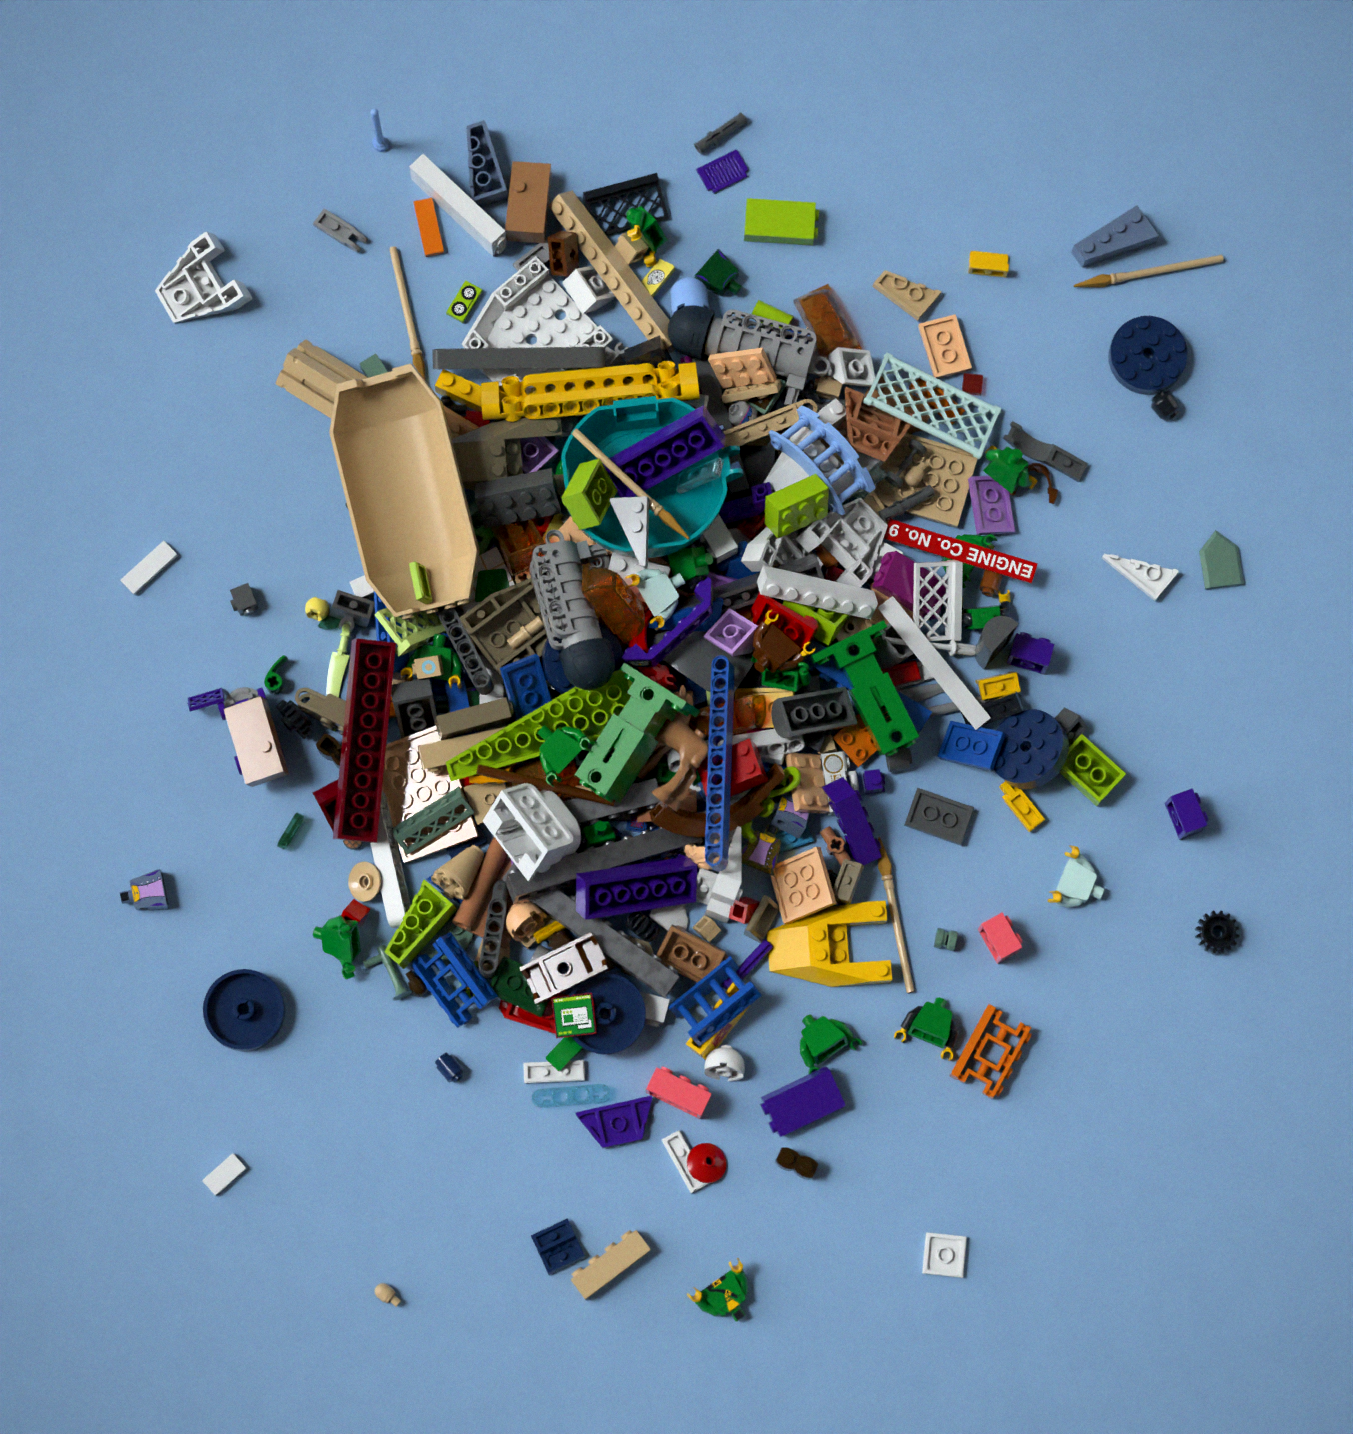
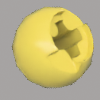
(317, 608)

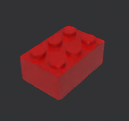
(746, 768)

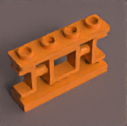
(978, 1044)

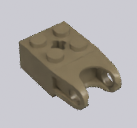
(326, 709)

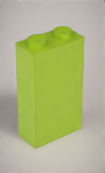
(781, 221)

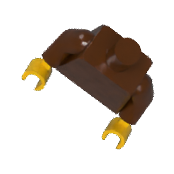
(775, 649)

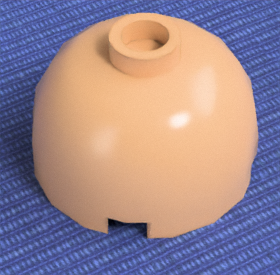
(524, 920)

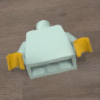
(658, 592)
(1076, 882)

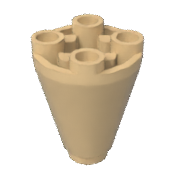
(459, 873)

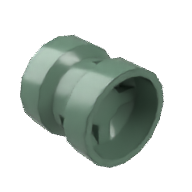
(940, 939)

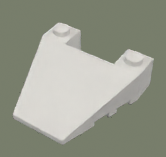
(195, 288)
(849, 538)
(772, 551)
(727, 884)

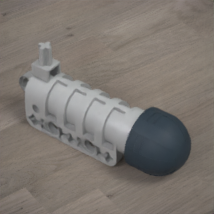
(697, 328)
(585, 654)

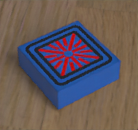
(635, 826)

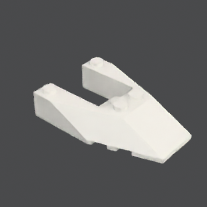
(788, 472)

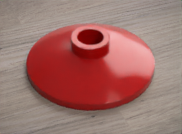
(700, 1169)

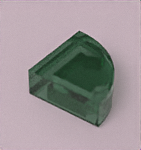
(329, 623)

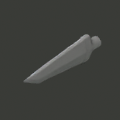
(922, 692)

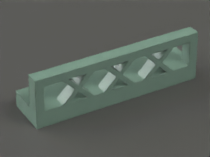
(431, 814)

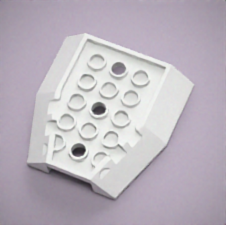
(528, 308)

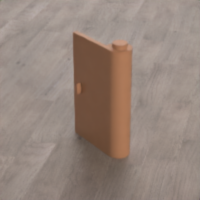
(474, 907)

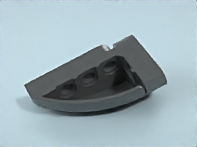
(695, 656)

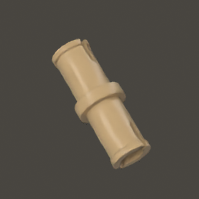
(526, 632)

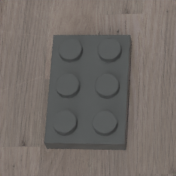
(938, 816)

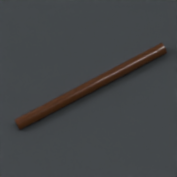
(541, 784)

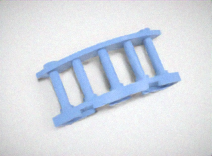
(838, 445)

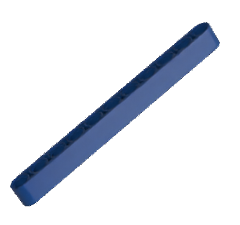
(722, 771)

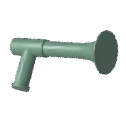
(400, 991)

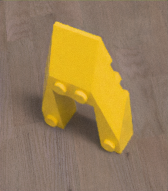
(818, 947)

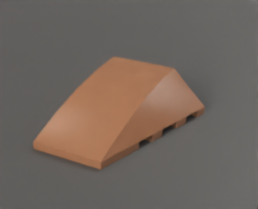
(872, 431)

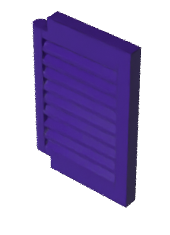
(723, 171)

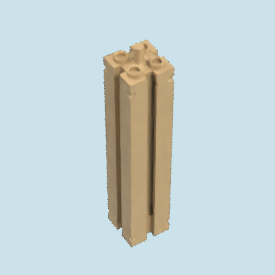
(313, 377)

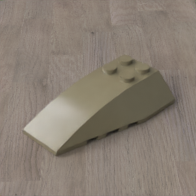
(500, 618)

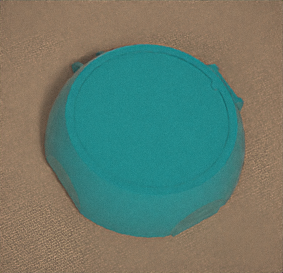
(621, 426)

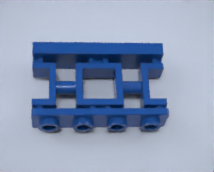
(465, 972)

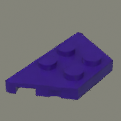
(617, 1122)

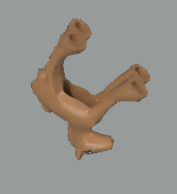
(692, 751)

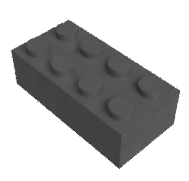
(518, 498)

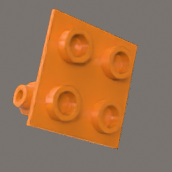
(856, 742)

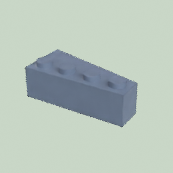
(1119, 236)

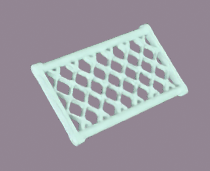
(949, 390)

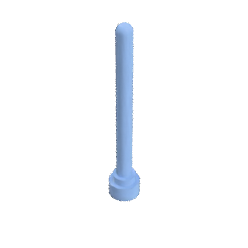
(380, 142)

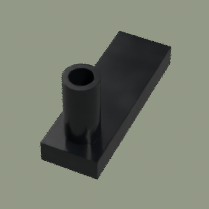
(1001, 707)

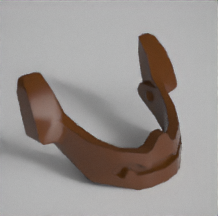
(1037, 467)

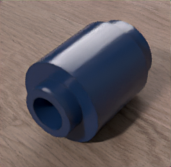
(449, 1068)

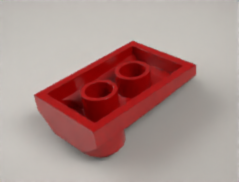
(793, 625)
(521, 1016)

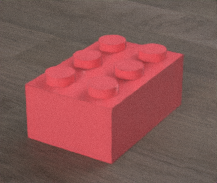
(678, 1092)

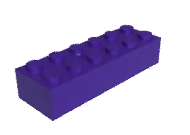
(668, 451)
(636, 887)

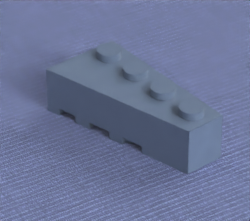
(485, 174)

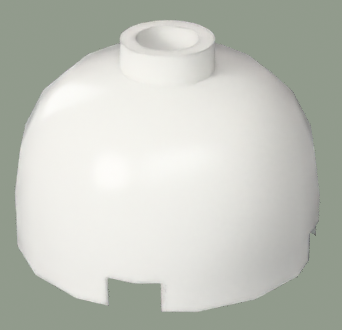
(724, 1063)

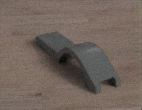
(1046, 453)

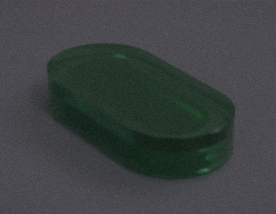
(290, 831)

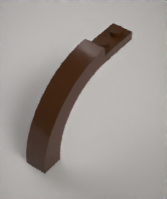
(741, 812)

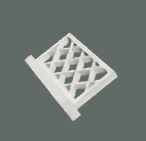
(953, 599)

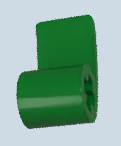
(272, 675)
(563, 1053)

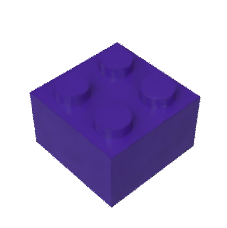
(1030, 653)
(1186, 813)

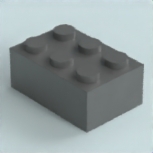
(414, 706)

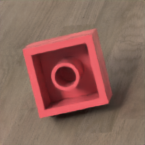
(1000, 937)

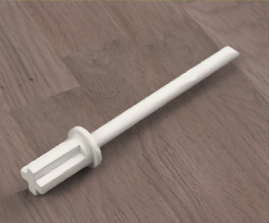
(953, 647)

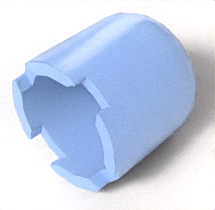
(688, 293)

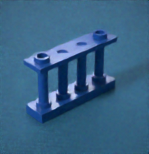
(725, 1012)

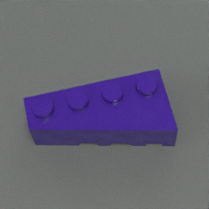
(853, 821)

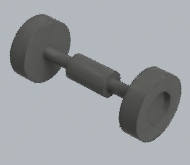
(917, 448)

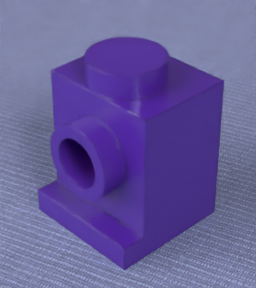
(873, 781)

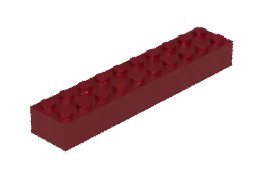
(364, 740)

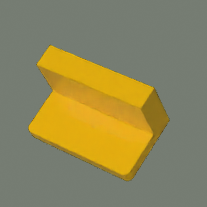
(988, 264)
(998, 685)

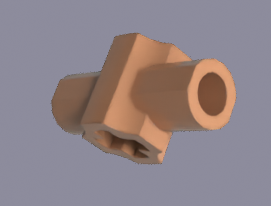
(830, 837)

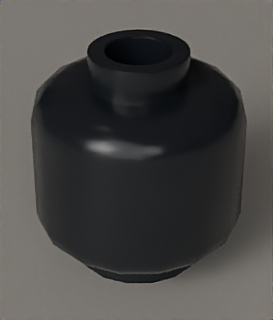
(1165, 405)

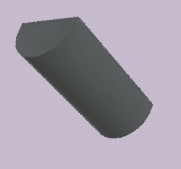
(994, 638)
(812, 712)

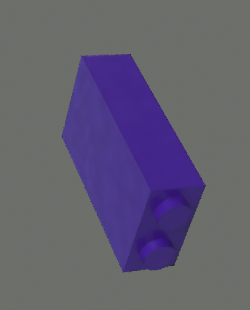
(802, 1102)

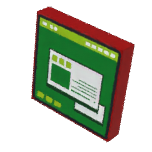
(574, 1015)

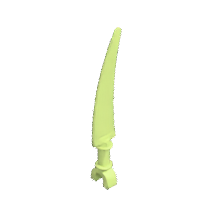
(338, 664)

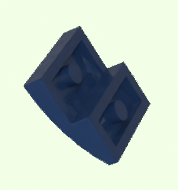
(558, 1246)

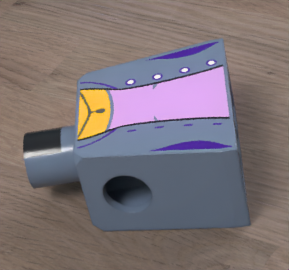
(786, 817)
(147, 892)

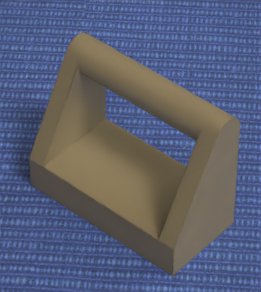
(847, 881)
(762, 919)

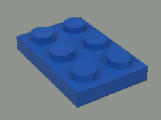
(525, 685)
(970, 746)

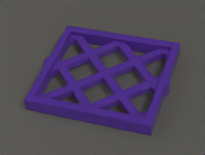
(211, 701)

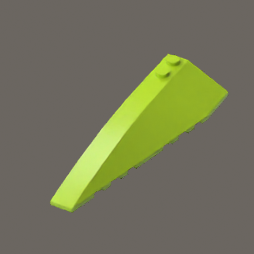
(519, 741)

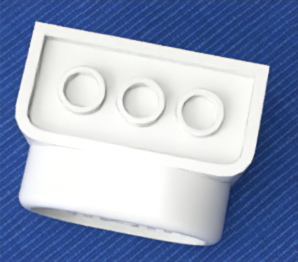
(533, 828)

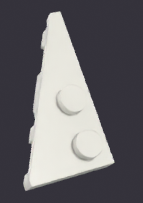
(1147, 577)

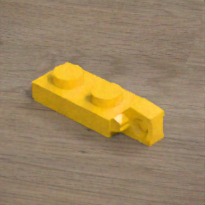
(1021, 806)

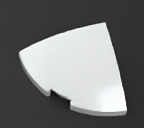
(670, 915)

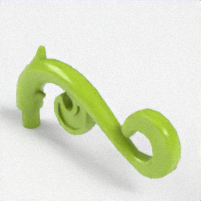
(746, 830)

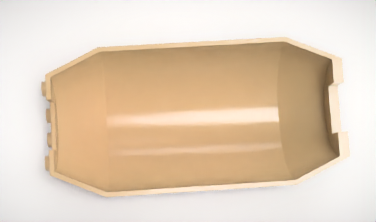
(404, 489)

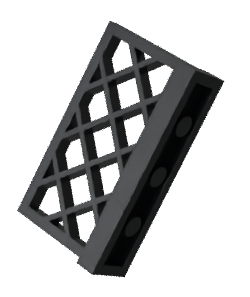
(621, 189)

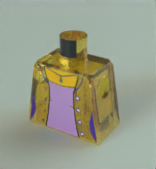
(764, 852)

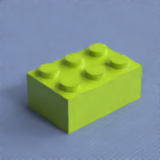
(589, 494)
(796, 506)
(1091, 770)

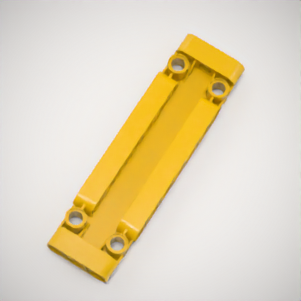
(516, 400)

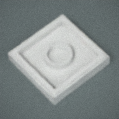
(944, 1255)

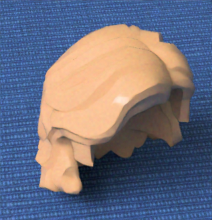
(697, 854)

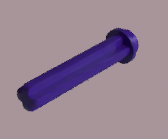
(750, 962)

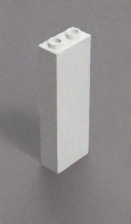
(458, 205)

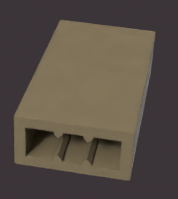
(473, 718)

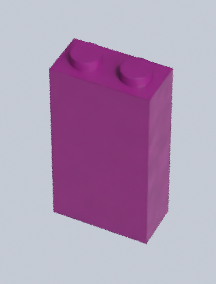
(897, 580)

